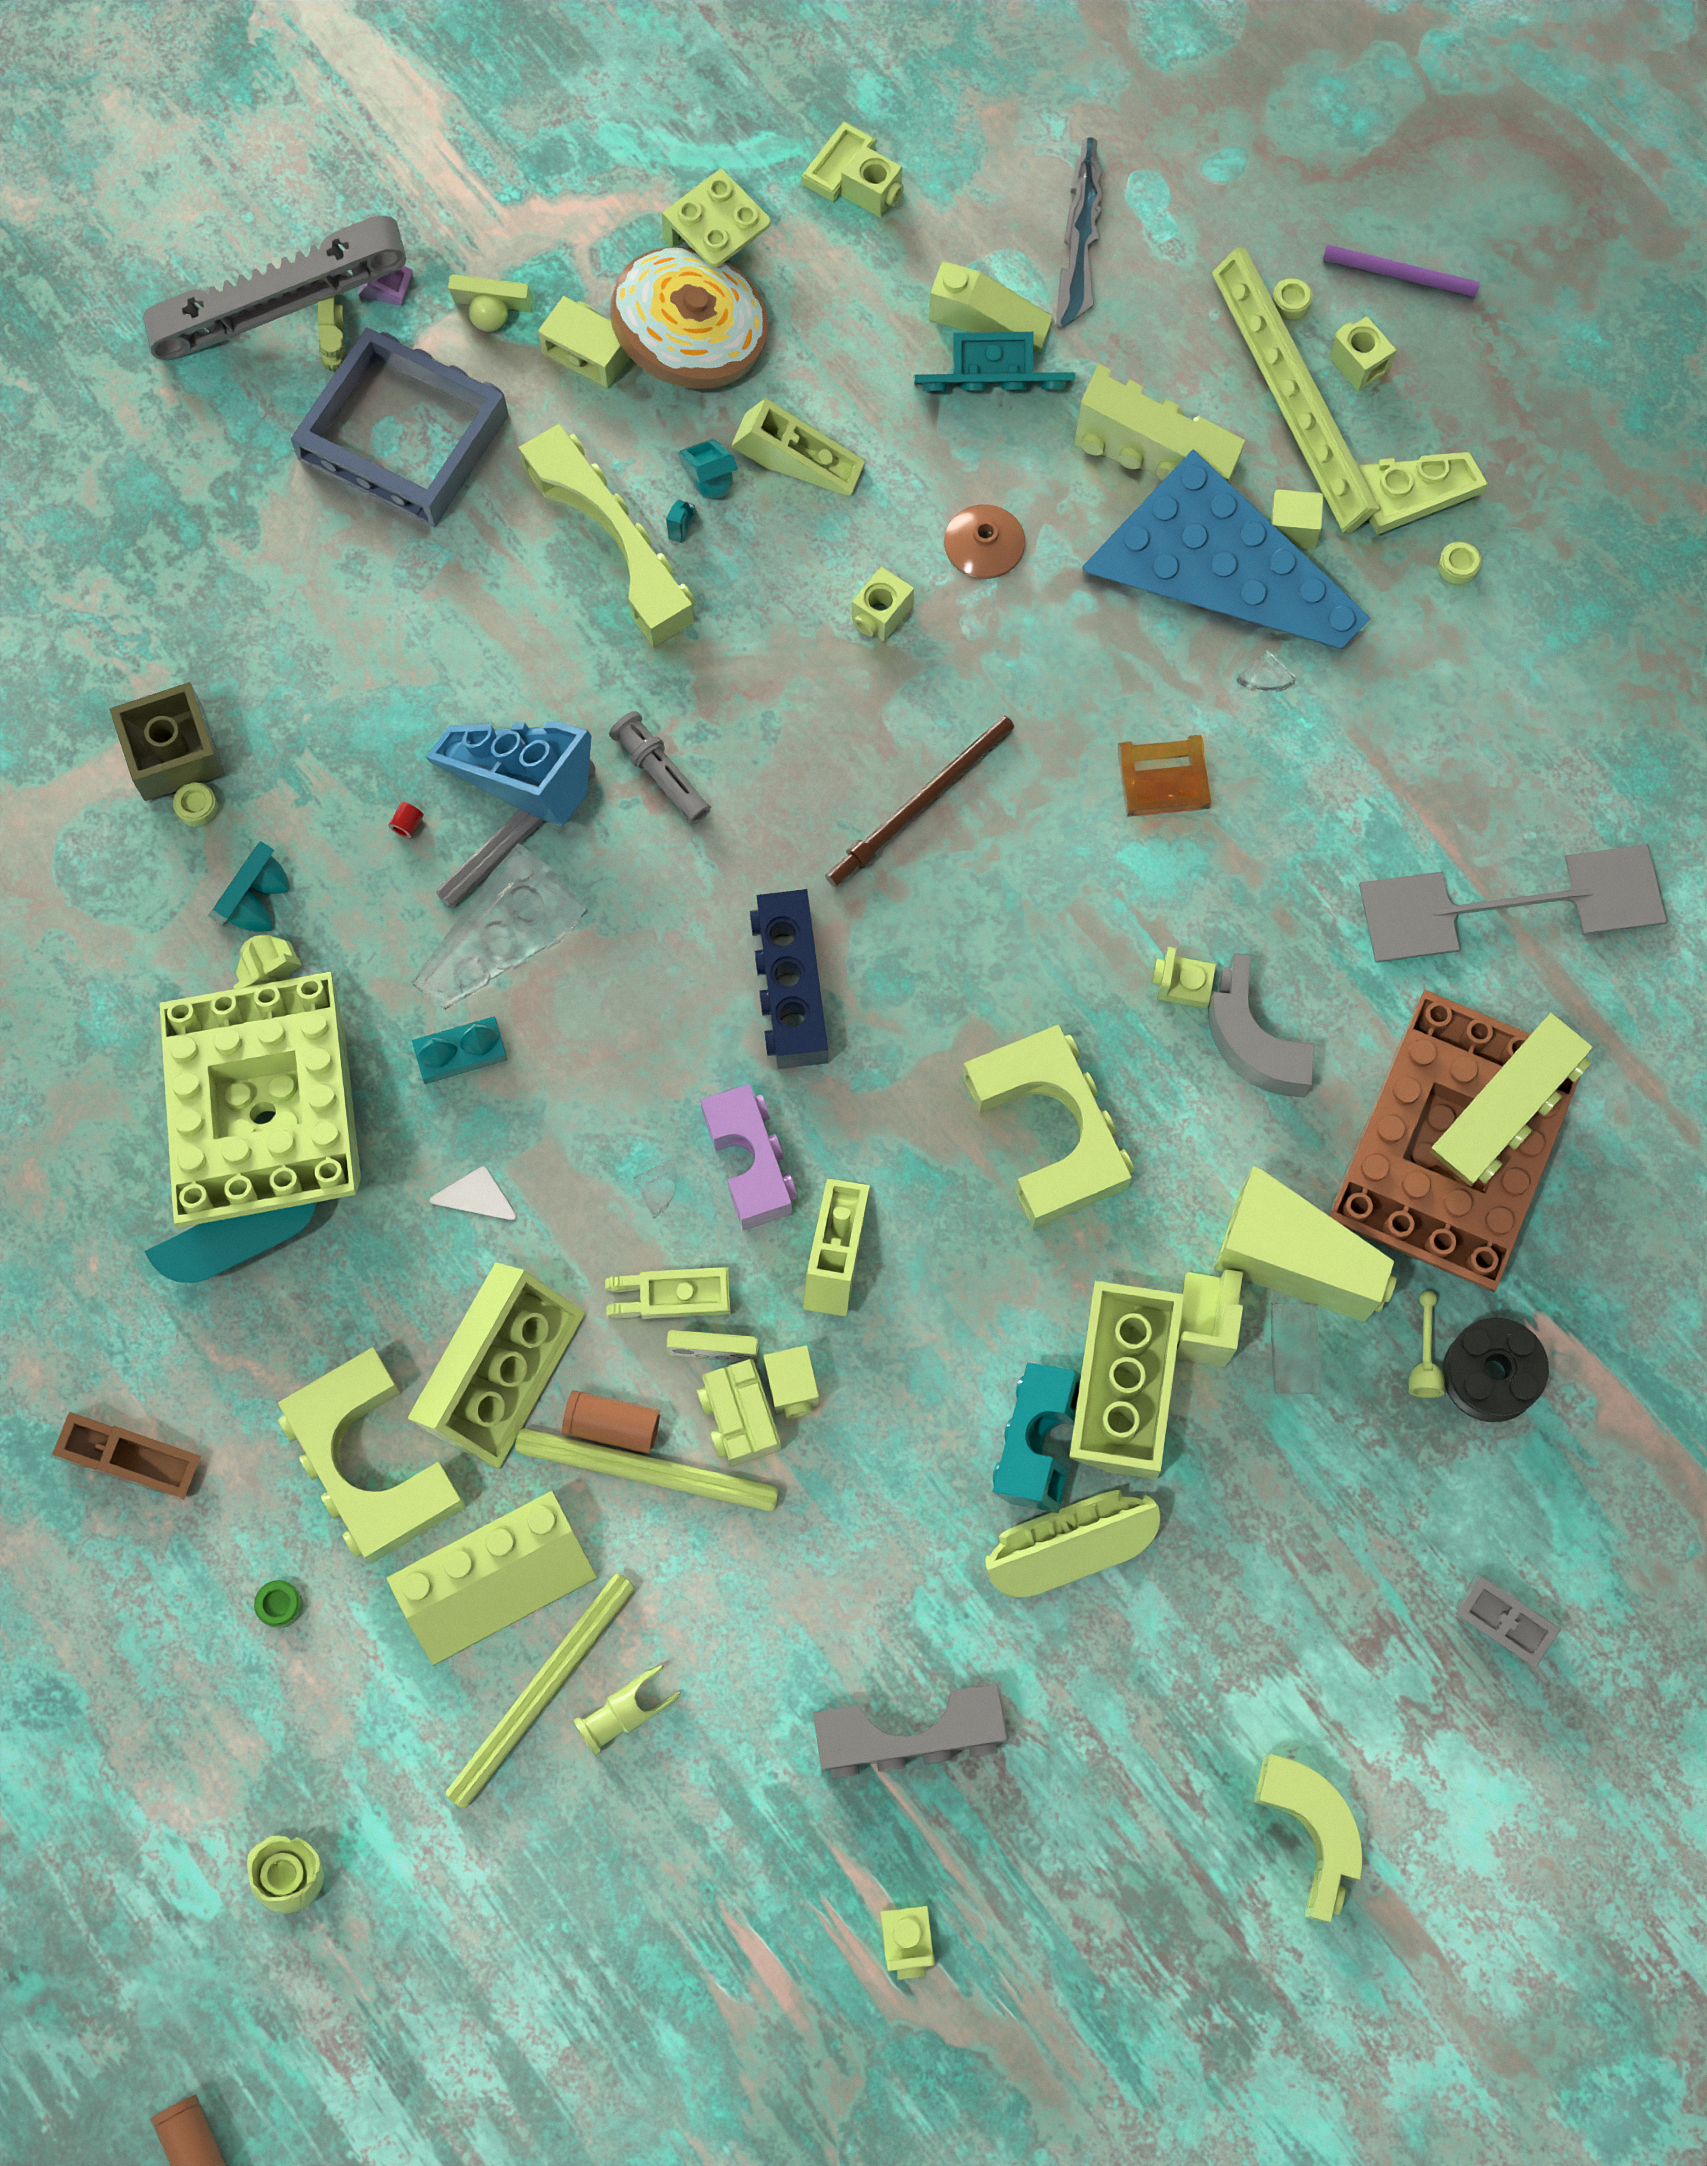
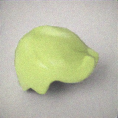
(285, 1874)

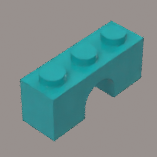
(1044, 1400)

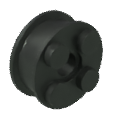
(1516, 1351)

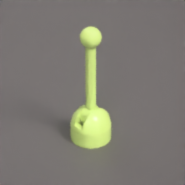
(1427, 1379)

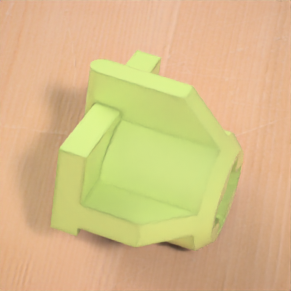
(265, 961)

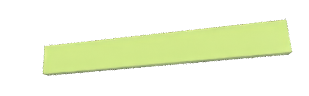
(1295, 391)

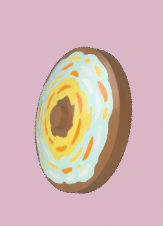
(688, 319)

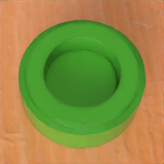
(278, 1604)

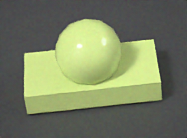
(490, 299)

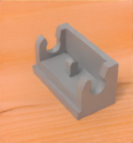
(1507, 1620)

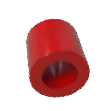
(405, 820)

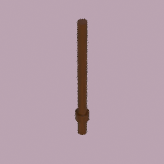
(863, 851)

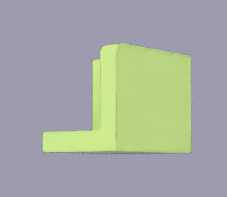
(1298, 516)

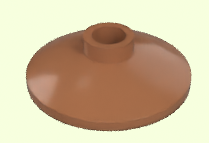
(984, 556)

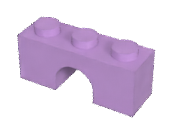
(737, 1120)

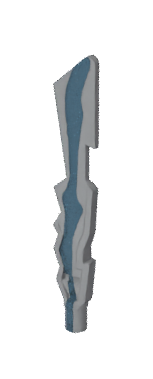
(1075, 283)

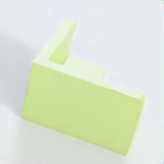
(1210, 1318)

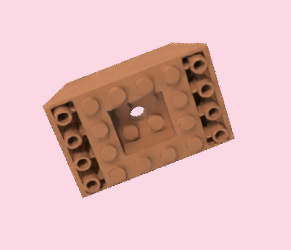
(1408, 1196)

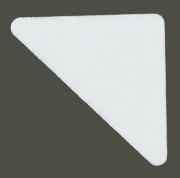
(476, 1194)

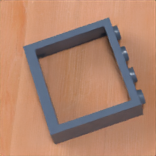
(375, 480)

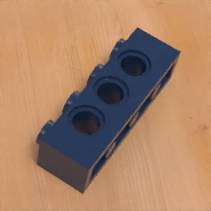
(790, 915)

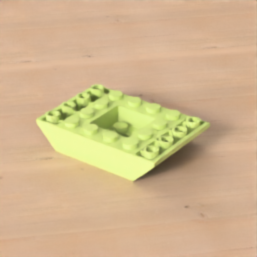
(247, 1055)

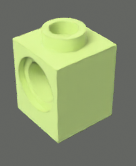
(870, 168)
(1359, 367)
(887, 590)
(791, 1382)

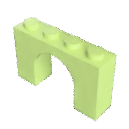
(1049, 1067)
(320, 1418)

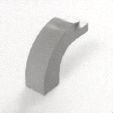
(1250, 1051)

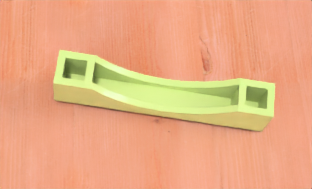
(564, 475)

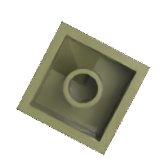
(166, 741)

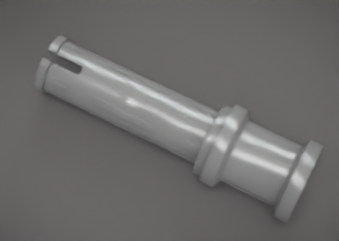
(649, 754)

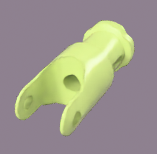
(619, 1714)

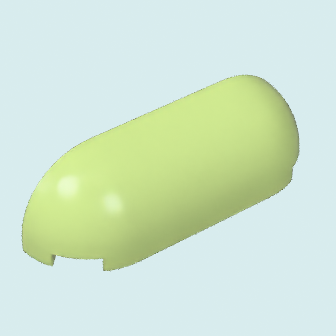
(1072, 1543)

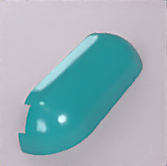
(225, 1243)

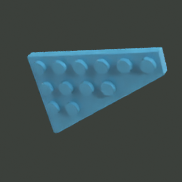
(1216, 551)

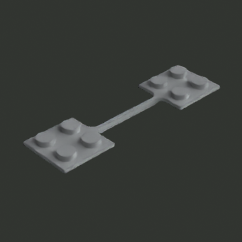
(1417, 919)

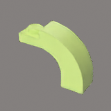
(1326, 1816)

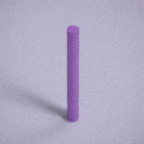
(1401, 271)

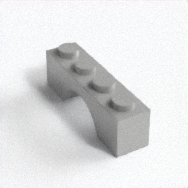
(969, 1722)

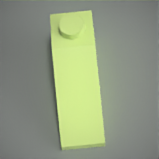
(980, 304)
(796, 449)
(835, 1247)

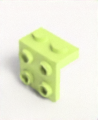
(714, 219)

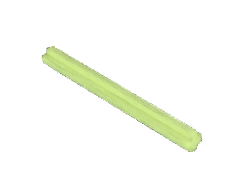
(646, 1469)
(539, 1691)

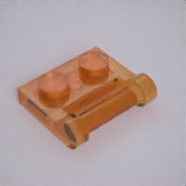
(1164, 788)

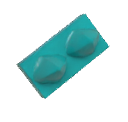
(241, 906)
(459, 1050)

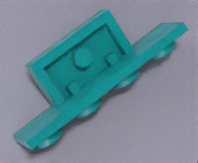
(993, 358)

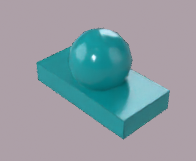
(710, 467)

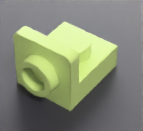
(1183, 980)
(907, 1941)

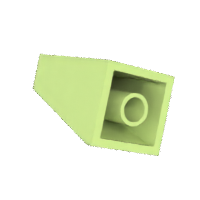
(1303, 1251)

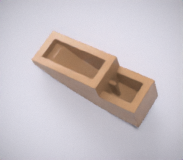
(125, 1456)

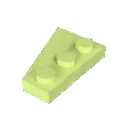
(1420, 487)

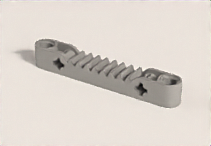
(371, 252)

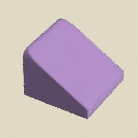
(388, 288)

